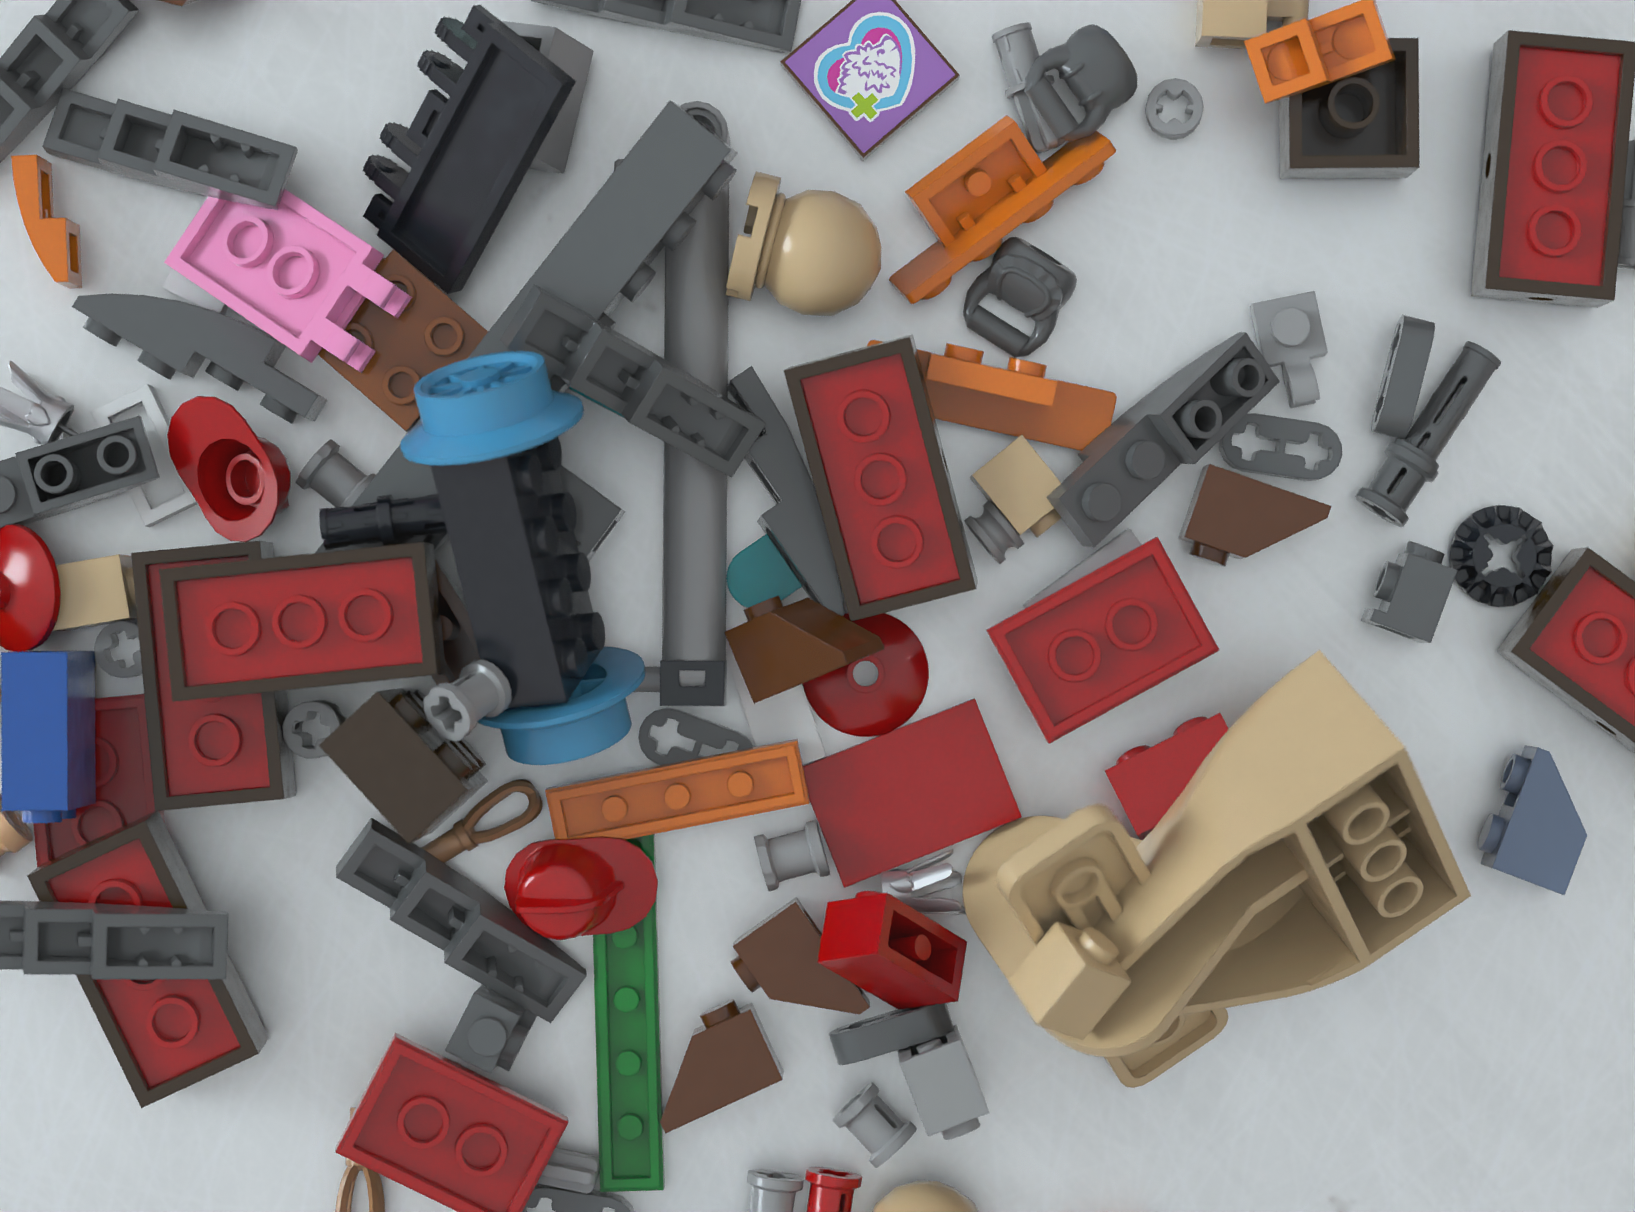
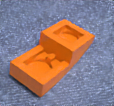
(1319, 50)
(52, 238)

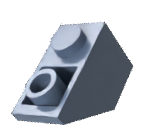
(1537, 827)

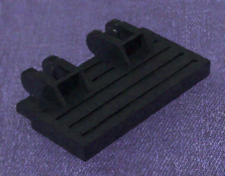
(464, 148)

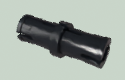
(381, 521)

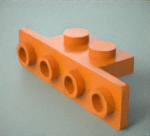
(985, 196)
(1013, 398)

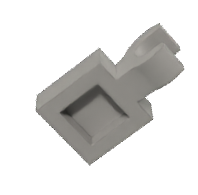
(1289, 336)

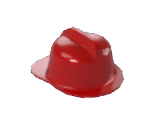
(228, 468)
(580, 886)

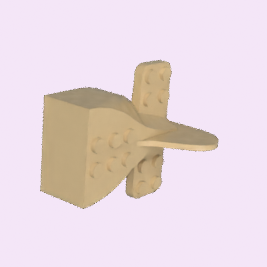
(1264, 879)

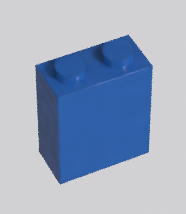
(48, 733)

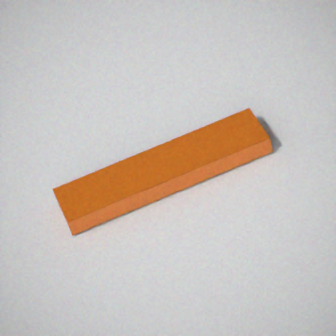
(681, 794)

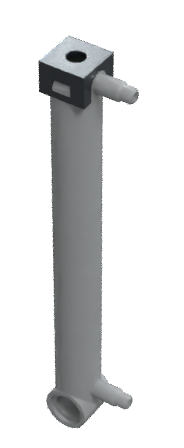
(693, 492)

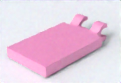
(287, 273)

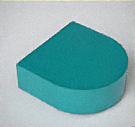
(760, 574)

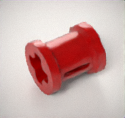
(831, 1189)

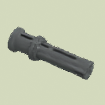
(1420, 466)

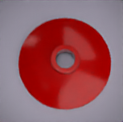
(27, 589)
(890, 699)

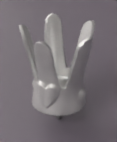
(42, 417)
(920, 881)

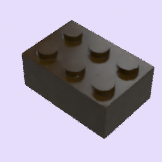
(405, 763)

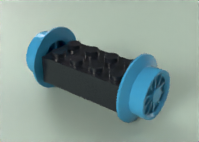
(511, 529)

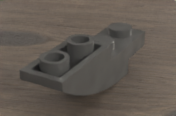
(183, 335)
(1158, 434)
(75, 472)

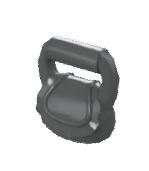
(1095, 73)
(1026, 281)

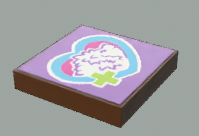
(869, 72)

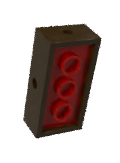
(1554, 169)
(881, 478)
(302, 621)
(1583, 641)
(207, 746)
(158, 1028)

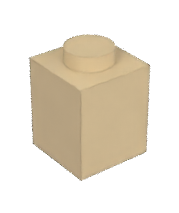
(1019, 487)
(96, 592)
(1070, 980)

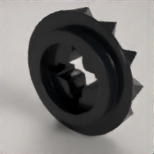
(1471, 553)

